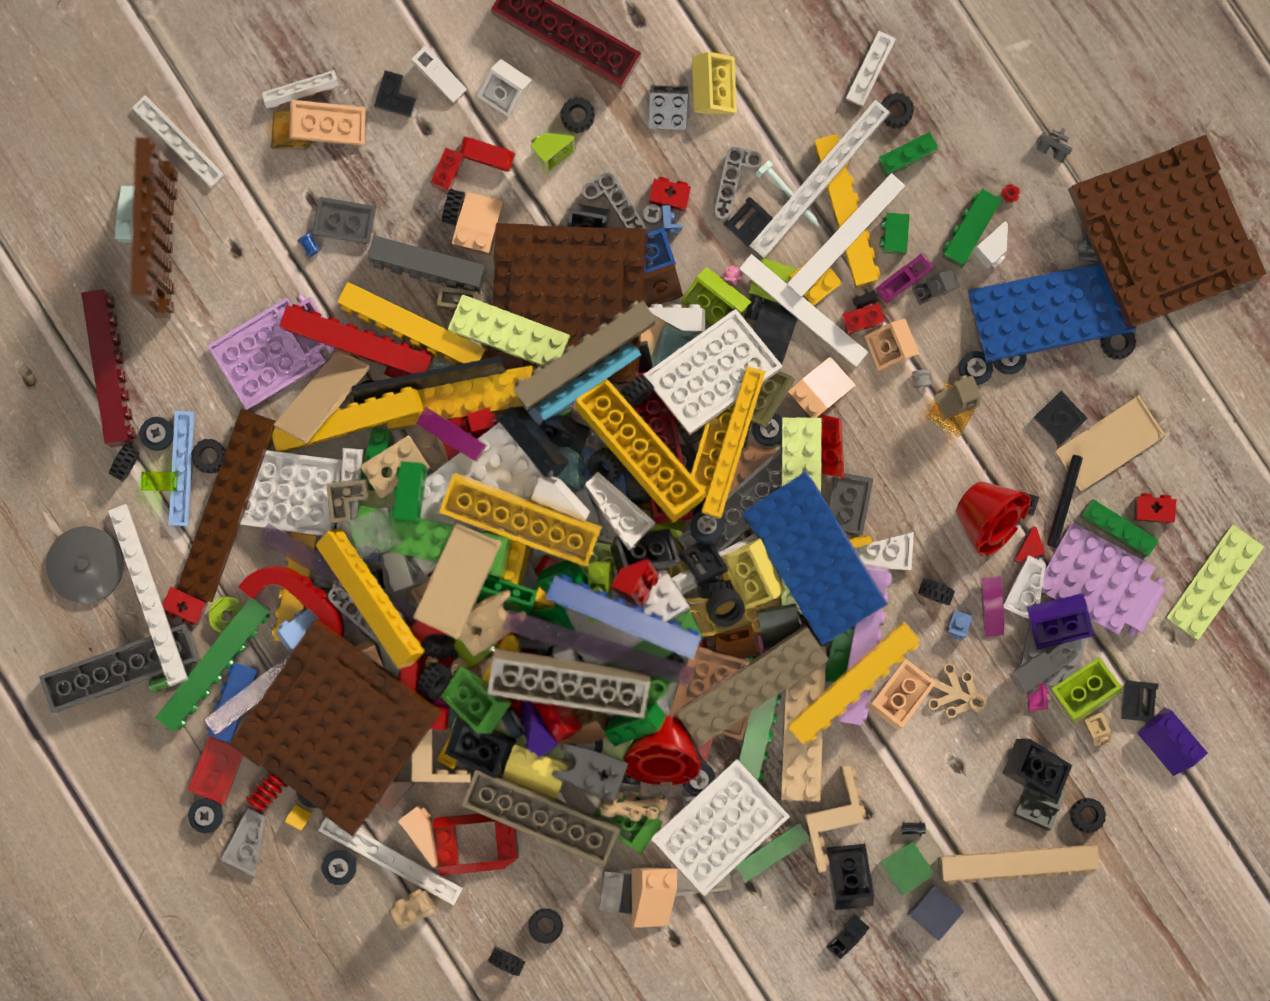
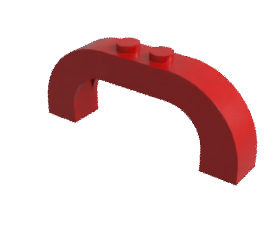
(300, 588)
(411, 674)

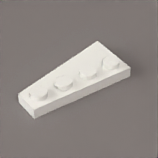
(621, 513)

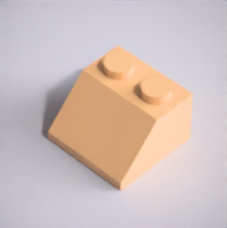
(891, 344)

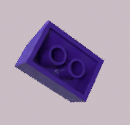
(1060, 621)
(535, 730)
(1172, 742)

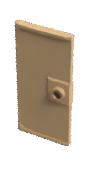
(322, 396)
(1111, 442)
(457, 580)

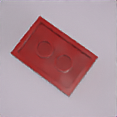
(216, 770)

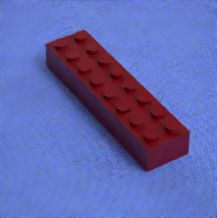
(571, 37)
(107, 368)
(663, 424)

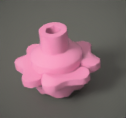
(732, 274)

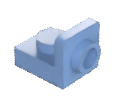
(668, 217)
(959, 625)

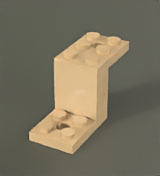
(416, 450)
(423, 764)
(834, 817)

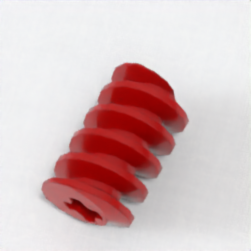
(266, 792)

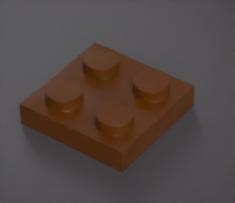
(662, 286)

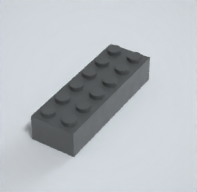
(426, 264)

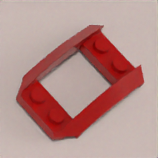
(448, 851)

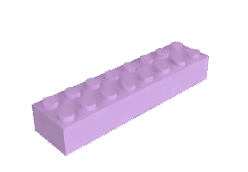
(864, 638)

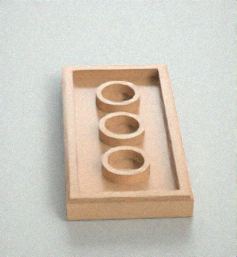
(327, 123)

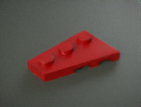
(832, 447)

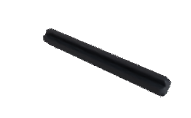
(1065, 500)

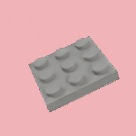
(1030, 651)

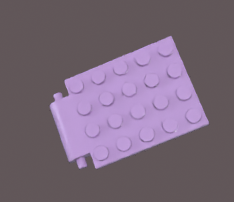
(264, 358)
(1110, 578)

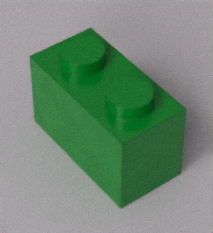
(895, 233)

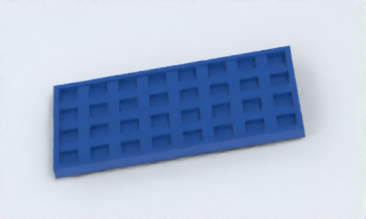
(1045, 312)
(815, 558)

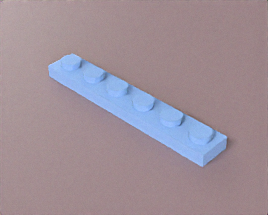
(182, 463)

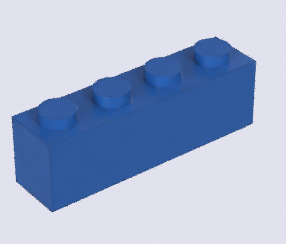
(239, 679)

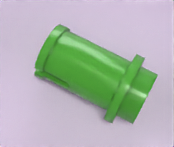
(157, 684)

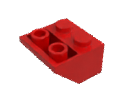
(636, 582)

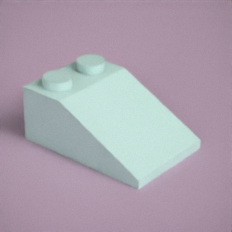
(124, 215)

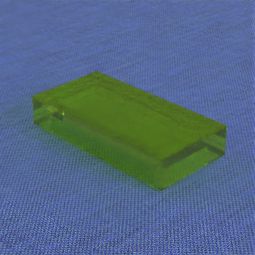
(159, 481)

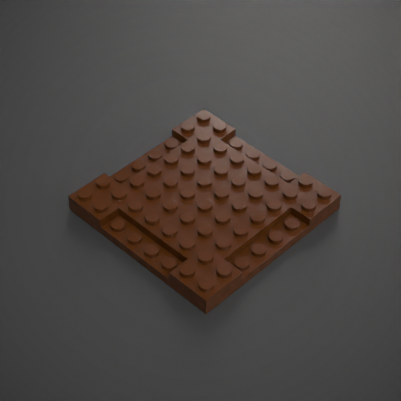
(151, 229)
(1166, 232)
(569, 280)
(335, 727)

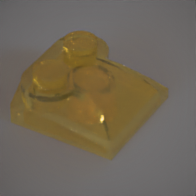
(280, 133)

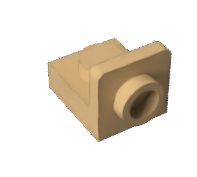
(1098, 729)

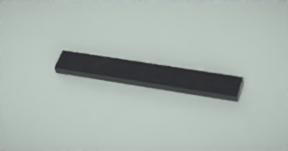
(430, 378)

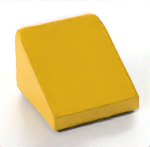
(540, 600)
(298, 817)

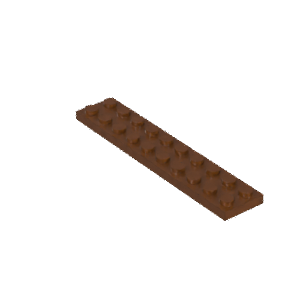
(226, 505)

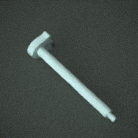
(767, 168)

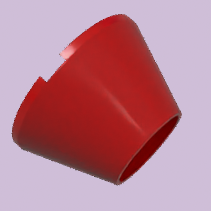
(991, 515)
(663, 755)

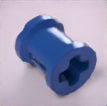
(309, 245)

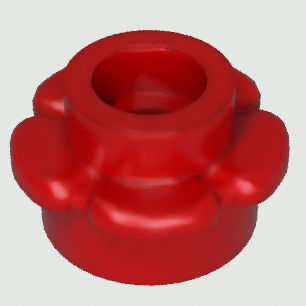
(1010, 188)

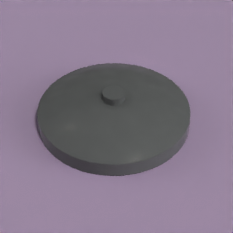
(85, 564)

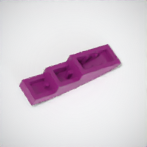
(451, 434)

